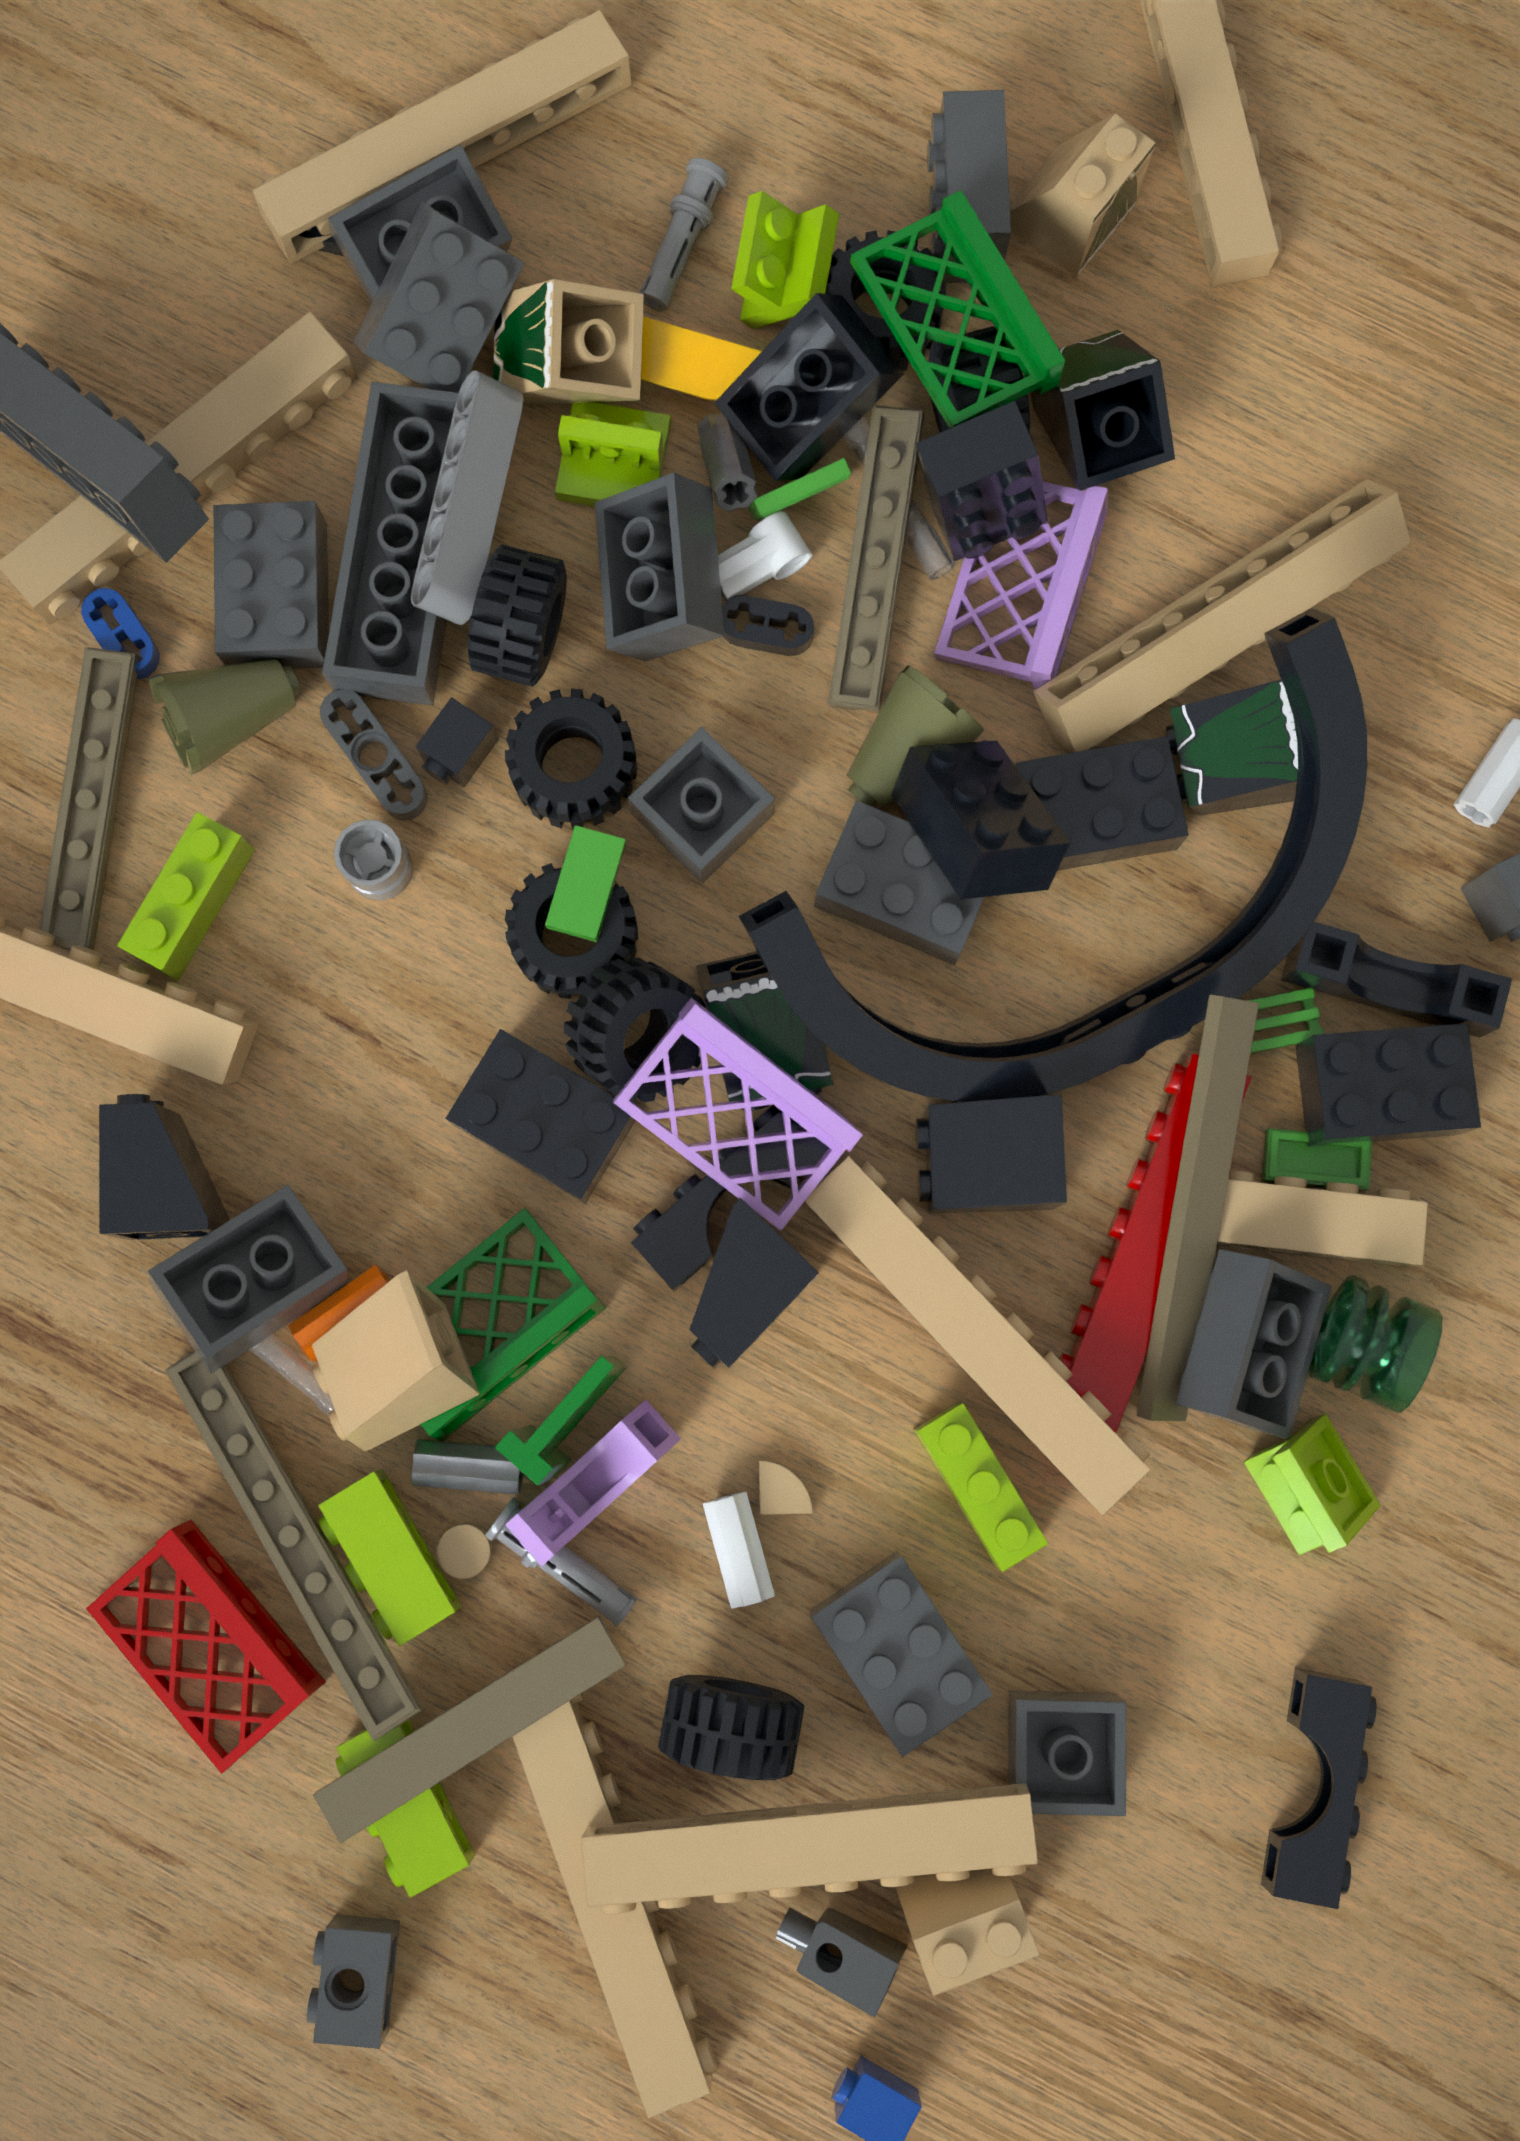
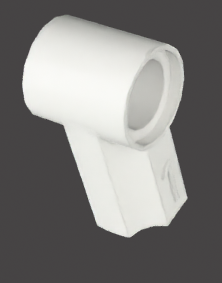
(768, 552)

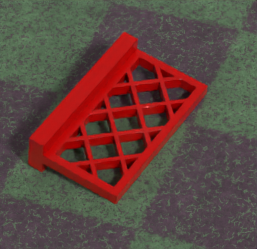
(245, 1624)

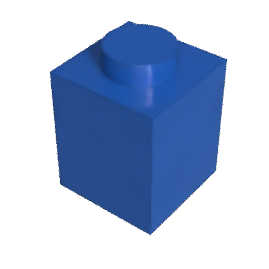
(875, 2102)

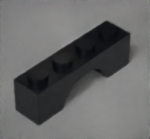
(1433, 993)
(678, 1238)
(1309, 1855)

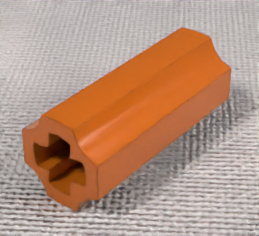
(335, 1308)

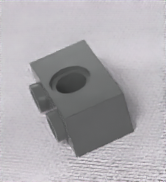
(348, 2015)

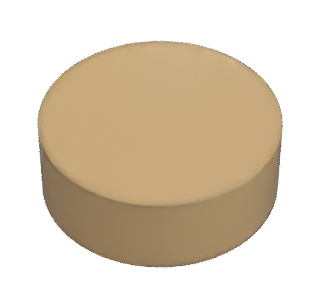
(464, 1551)

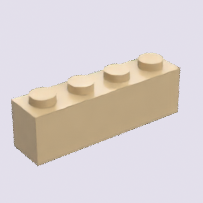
(1323, 1222)

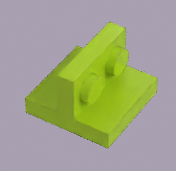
(781, 258)
(609, 451)
(1314, 1487)

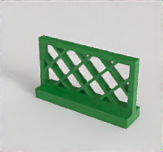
(1000, 301)
(530, 1343)
(536, 1449)

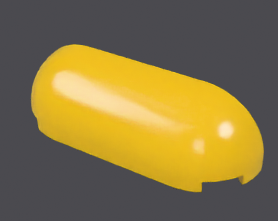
(691, 360)

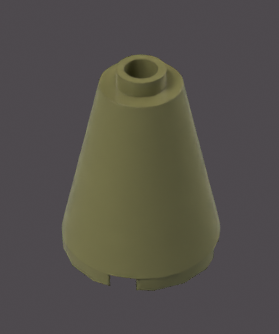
(221, 706)
(911, 716)

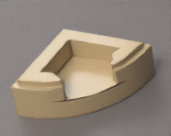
(781, 1491)

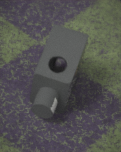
(866, 1960)

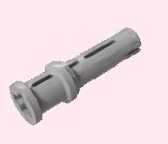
(689, 215)
(569, 1570)

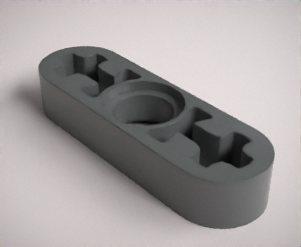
(365, 718)

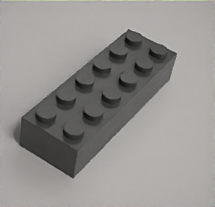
(94, 452)
(376, 635)

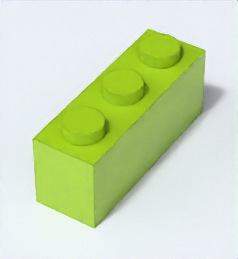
(186, 896)
(980, 1486)
(388, 1558)
(421, 1835)

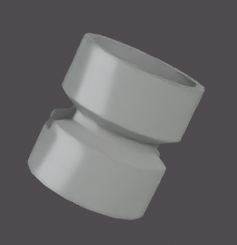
(373, 860)

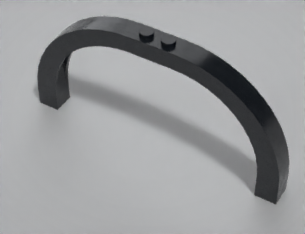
(1299, 883)

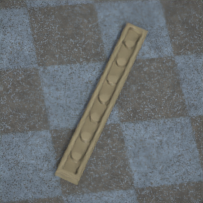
(1197, 1202)
(296, 1546)

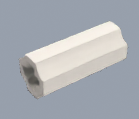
(1494, 780)
(738, 1549)

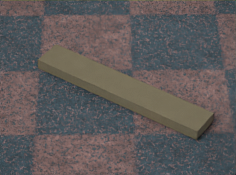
(876, 559)
(89, 797)
(469, 1729)

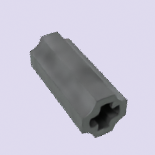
(726, 463)
(464, 1467)

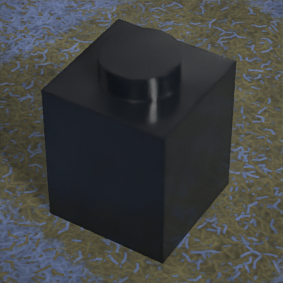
(456, 744)

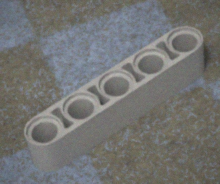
(467, 497)

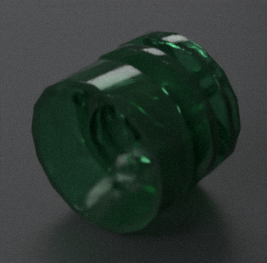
(1380, 1346)

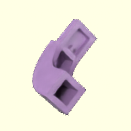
(593, 1482)

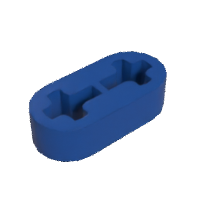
(129, 627)

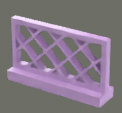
(1060, 601)
(768, 1080)

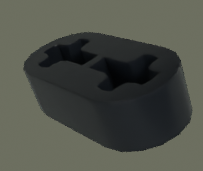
(770, 614)

